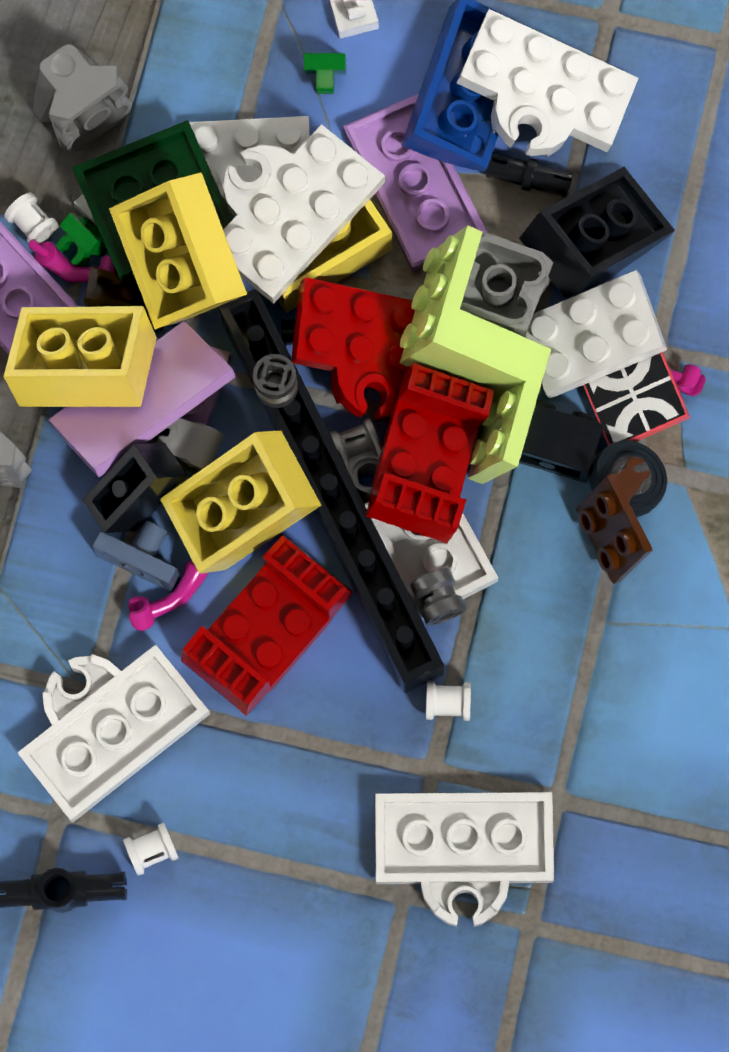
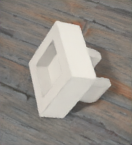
(354, 16)

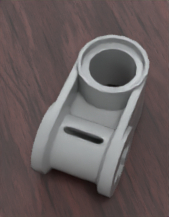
(191, 444)
(359, 452)

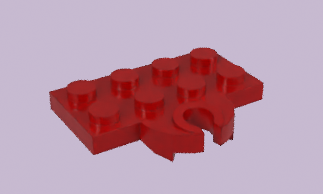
(355, 338)

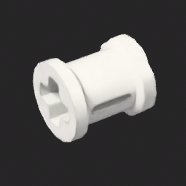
(31, 219)
(448, 700)
(150, 849)

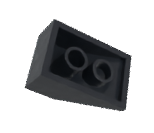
(596, 232)

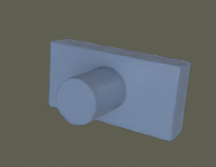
(140, 556)

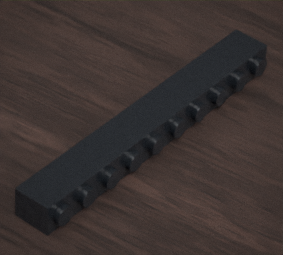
(341, 508)

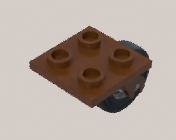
(624, 484)

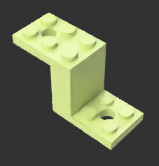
(476, 352)

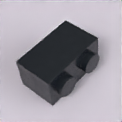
(561, 442)
(134, 487)

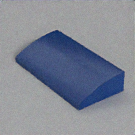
(448, 118)

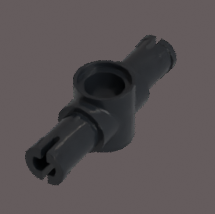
(83, 889)

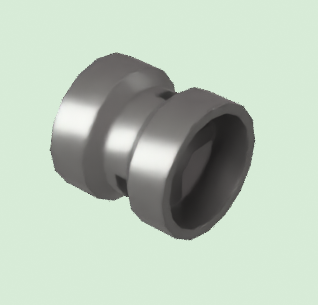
(278, 389)
(438, 596)

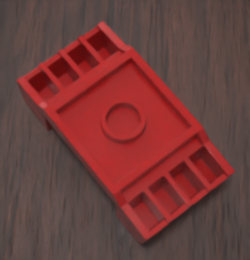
(428, 453)
(266, 626)

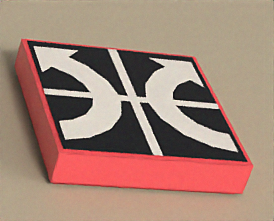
(637, 400)

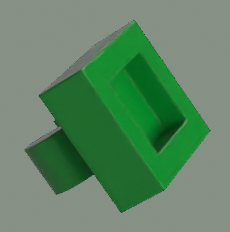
(84, 235)

